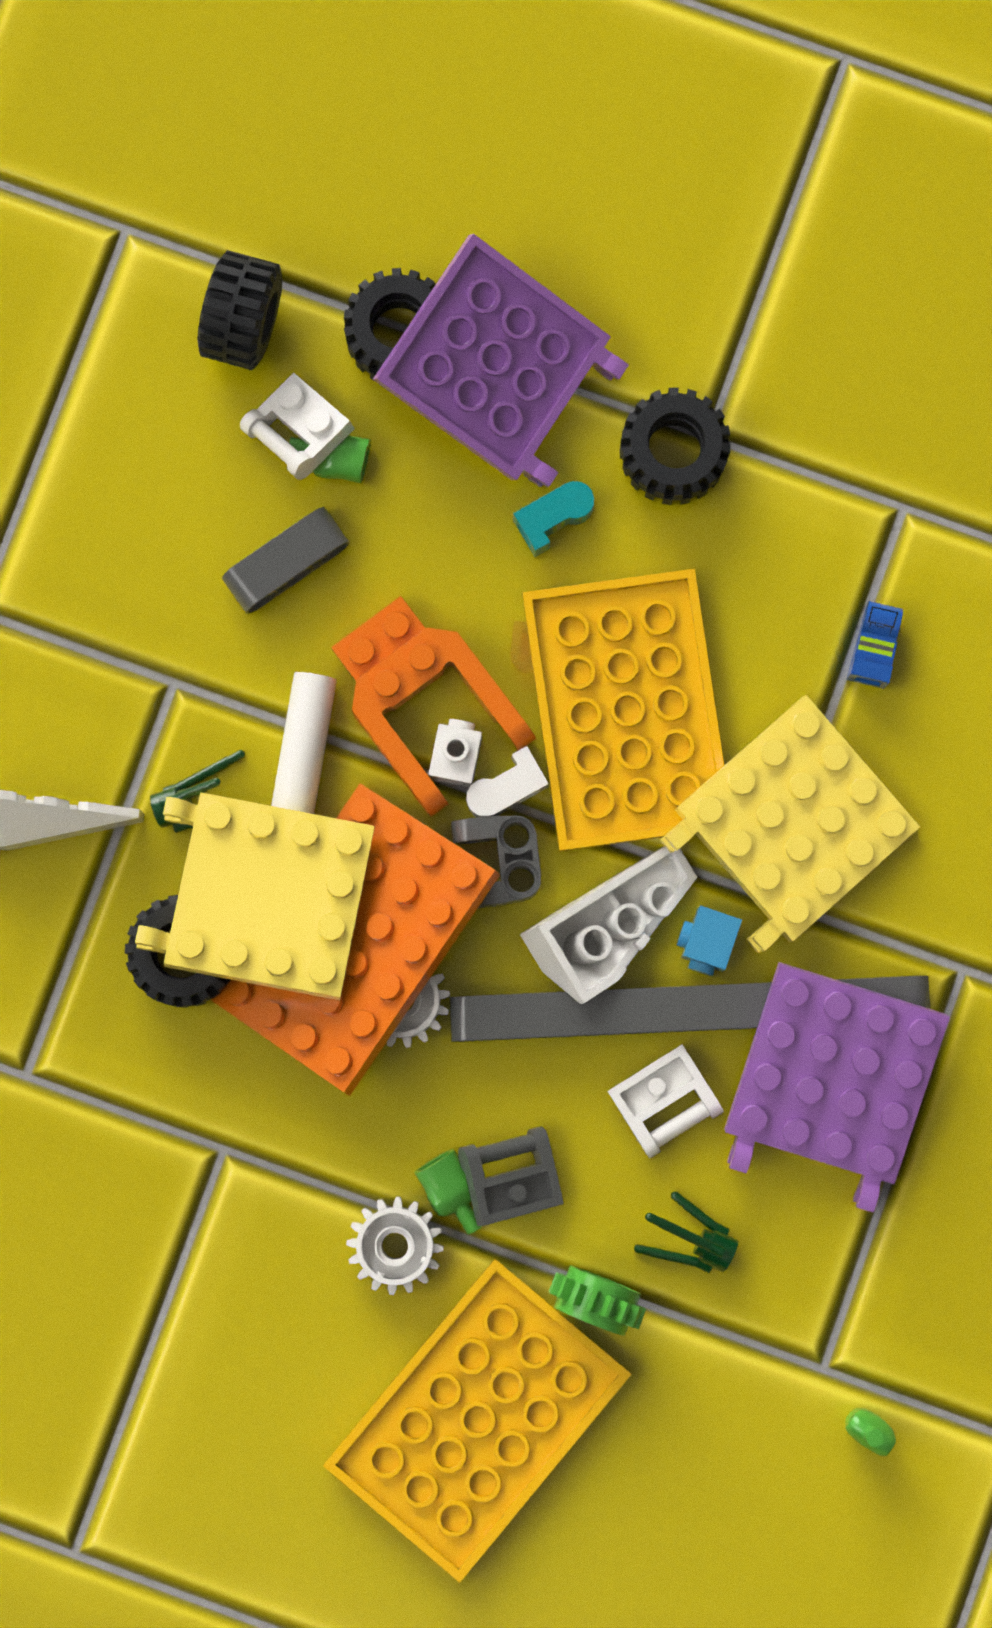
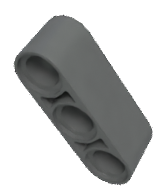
(285, 560)

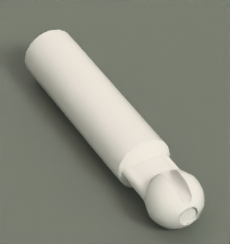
(304, 742)

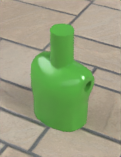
(345, 462)
(448, 1189)
(870, 1431)

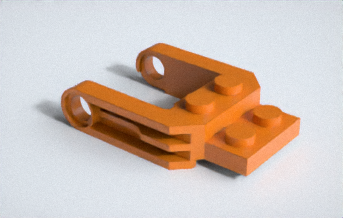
(394, 661)

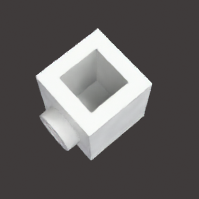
(455, 753)

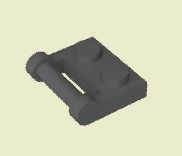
(516, 1190)

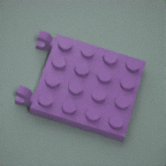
(495, 360)
(835, 1077)

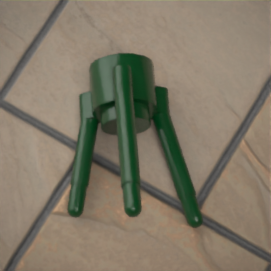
(184, 791)
(713, 1247)

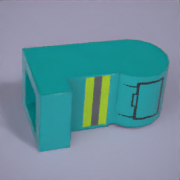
(563, 506)

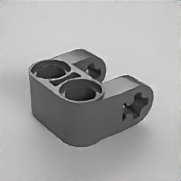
(510, 859)

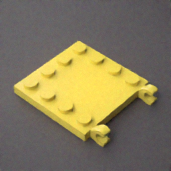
(265, 895)

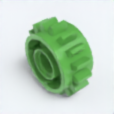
(597, 1300)

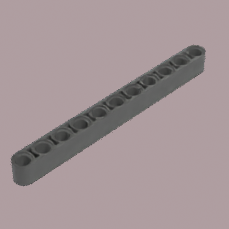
(637, 1010)

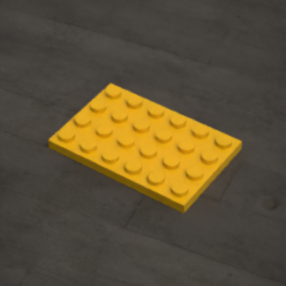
(622, 704)
(477, 1420)

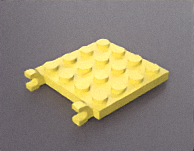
(794, 821)

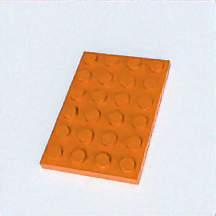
(408, 917)

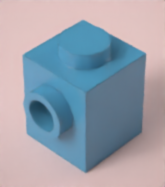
(708, 940)

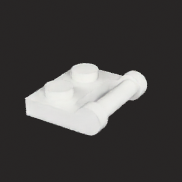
(304, 414)
(657, 1088)

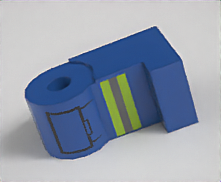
(875, 645)

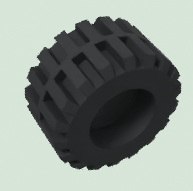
(373, 301)
(239, 310)
(681, 411)
(151, 976)

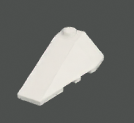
(51, 819)
(601, 932)

